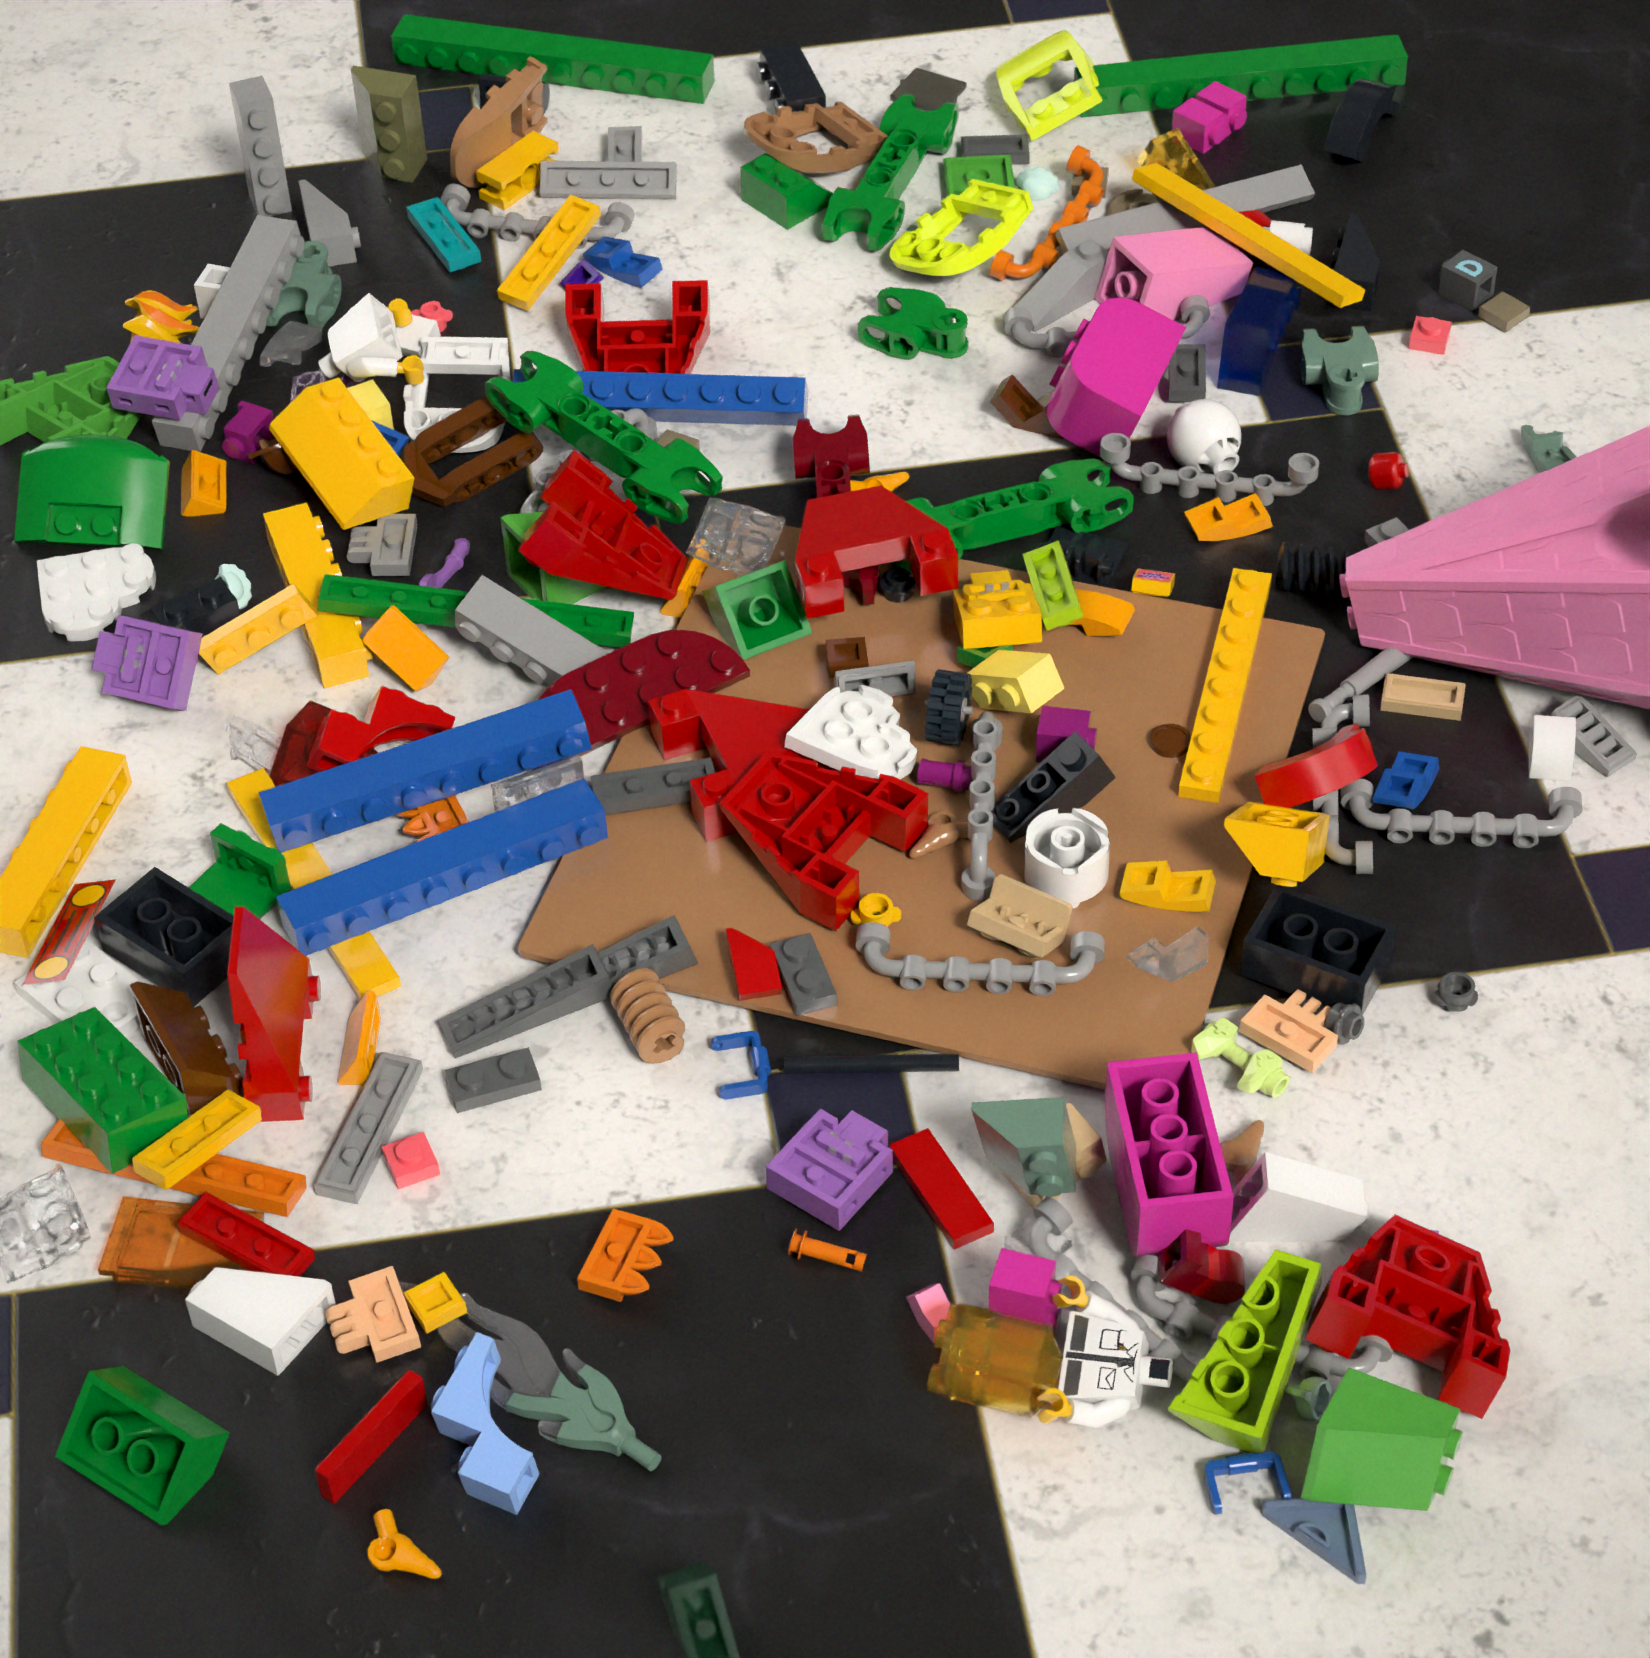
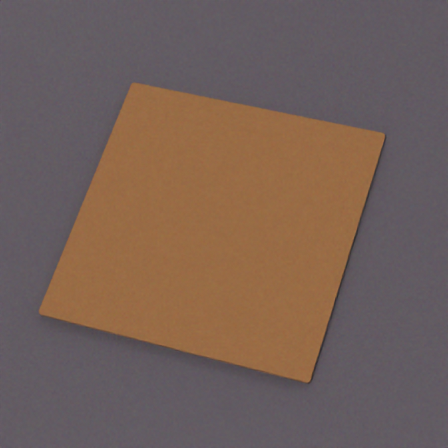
(1130, 682)

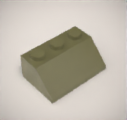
(390, 122)

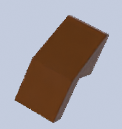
(1022, 408)

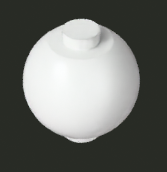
(1204, 436)

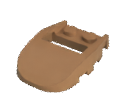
(488, 130)
(779, 134)

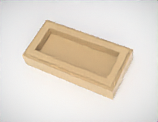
(1423, 696)

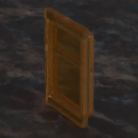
(152, 1251)

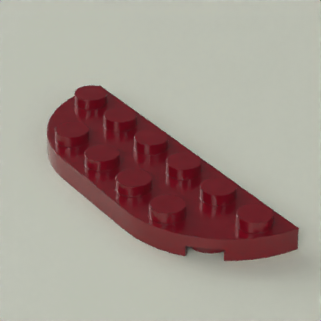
(617, 686)

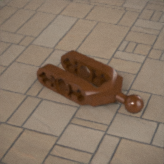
(478, 472)

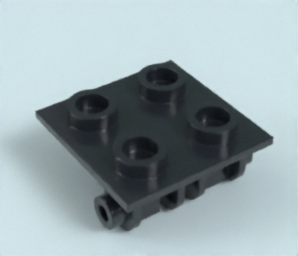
(1089, 556)

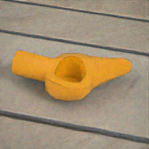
(888, 481)
(397, 1551)

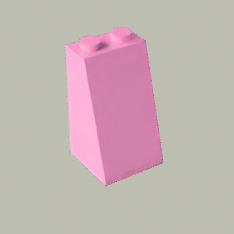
(1171, 266)

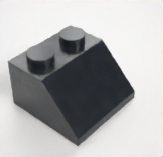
(197, 610)

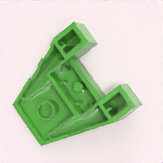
(64, 404)

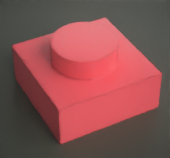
(1430, 335)
(410, 1160)

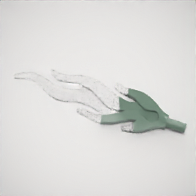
(541, 1392)

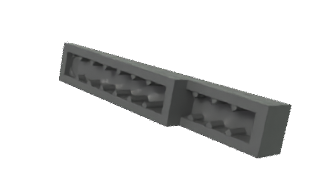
(566, 987)

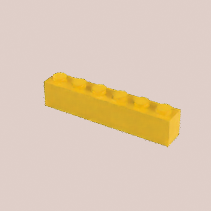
(304, 560)
(58, 845)

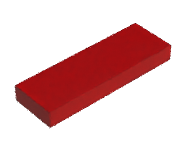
(941, 1189)
(244, 1238)
(371, 1436)

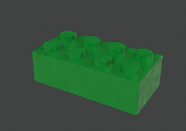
(100, 1087)

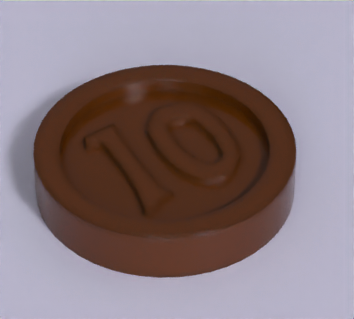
(1170, 740)

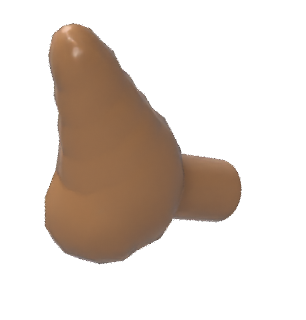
(941, 832)
(1242, 1150)

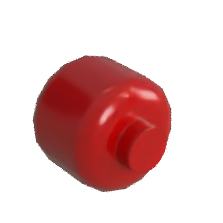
(1387, 471)

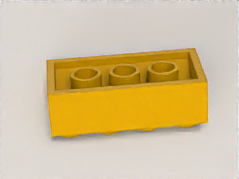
(343, 455)

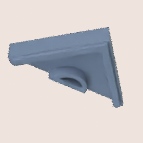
(1324, 1529)

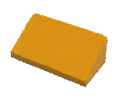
(203, 485)
(691, 577)
(405, 649)
(360, 1041)

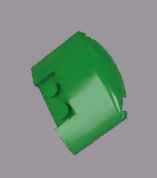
(92, 493)

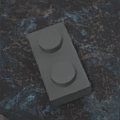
(1187, 373)
(804, 974)
(493, 1080)

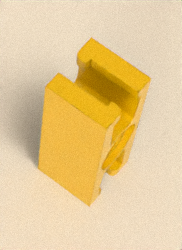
(515, 170)

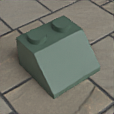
(1030, 1143)

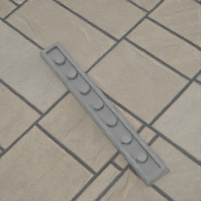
(1255, 193)

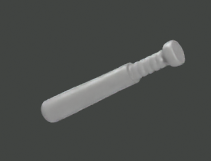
(1358, 682)

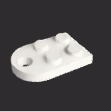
(91, 983)

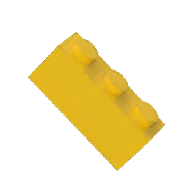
(1280, 840)

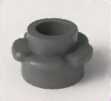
(1456, 992)
(1345, 1022)

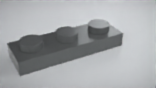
(648, 786)

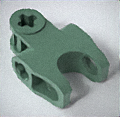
(309, 288)
(1339, 368)

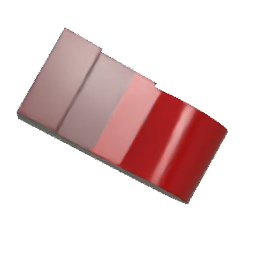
(1202, 1269)

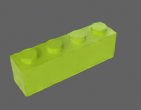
(1247, 1369)

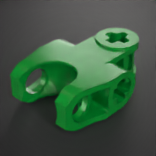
(918, 326)

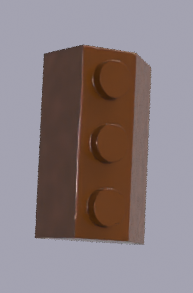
(183, 1046)

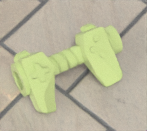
(1261, 1070)

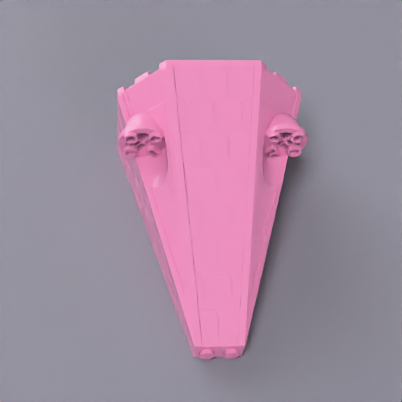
(1525, 581)

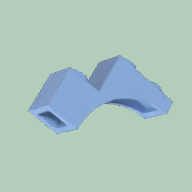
(494, 1466)

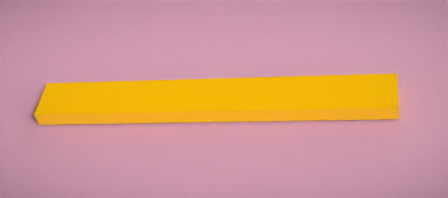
(1248, 235)
(357, 957)

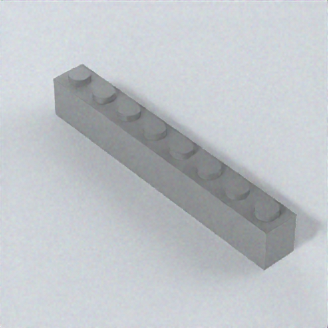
(236, 321)

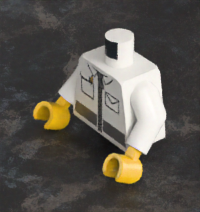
(368, 344)
(1102, 1362)

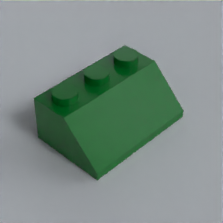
(140, 1443)

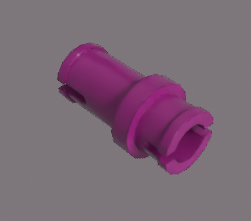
(945, 774)

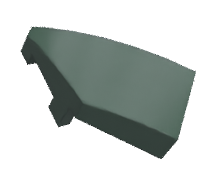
(1545, 449)

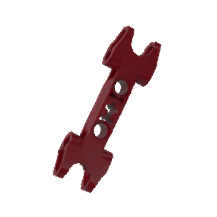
(832, 461)

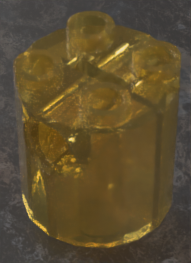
(995, 1360)

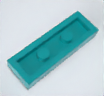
(444, 234)

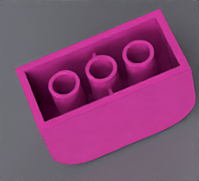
(1111, 372)
(1166, 1153)

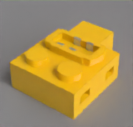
(996, 611)

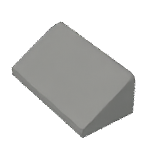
(889, 678)

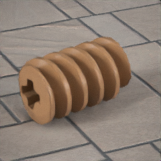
(648, 1015)

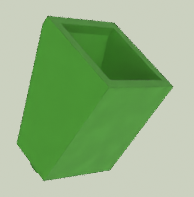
(532, 579)
(1382, 1446)

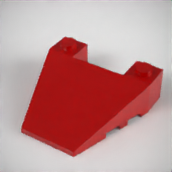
(638, 345)
(866, 531)
(599, 537)
(735, 735)
(813, 820)
(270, 999)
(1426, 1302)

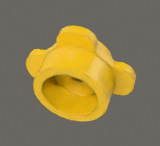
(877, 909)

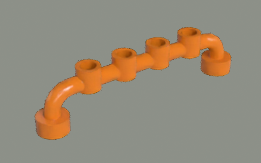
(1074, 213)

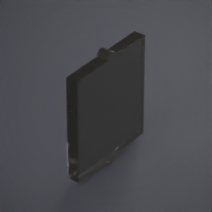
(930, 89)

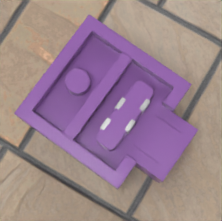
(163, 379)
(148, 662)
(832, 1166)

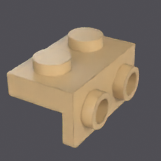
(1022, 917)

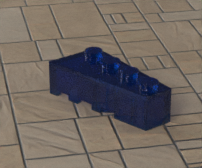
(1256, 330)

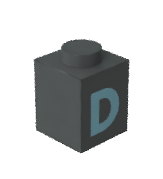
(1467, 280)

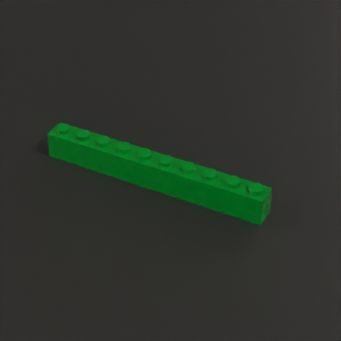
(568, 59)
(1252, 72)

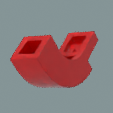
(1319, 770)

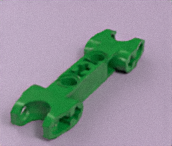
(875, 202)
(650, 470)
(1057, 499)

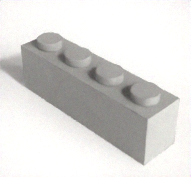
(260, 146)
(522, 633)

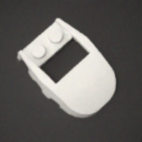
(454, 356)

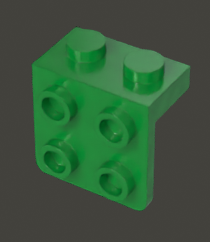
(243, 873)

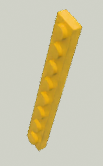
(1225, 686)

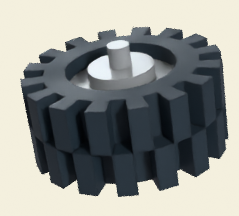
(948, 707)

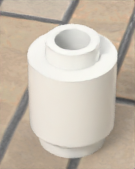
(1293, 233)

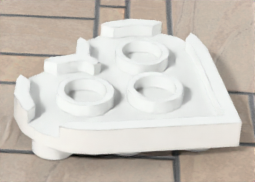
(91, 588)
(856, 733)

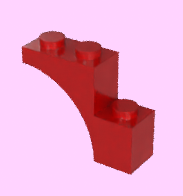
(388, 718)

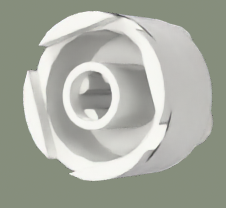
(1067, 855)

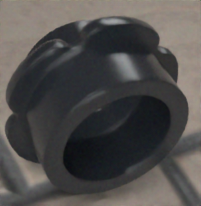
(897, 585)

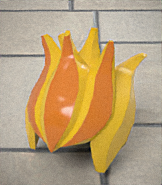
(159, 317)

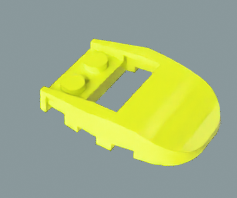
(1038, 62)
(927, 252)

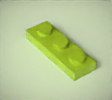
(1053, 585)

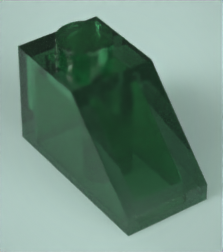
(698, 1612)

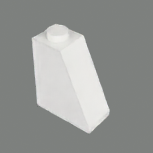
(1295, 1203)
(260, 1313)

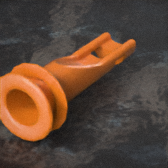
(825, 1251)

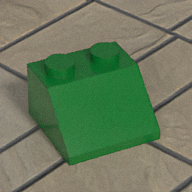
(781, 191)
(758, 610)

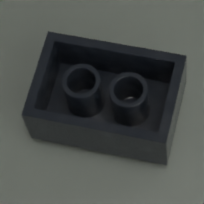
(168, 935)
(1318, 949)

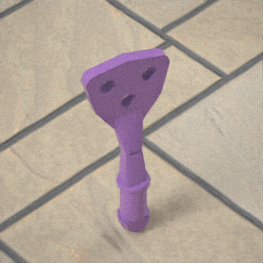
(453, 563)

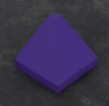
(582, 274)

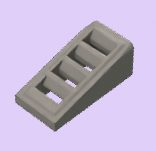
(1596, 729)

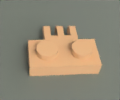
(1291, 1029)
(374, 1317)

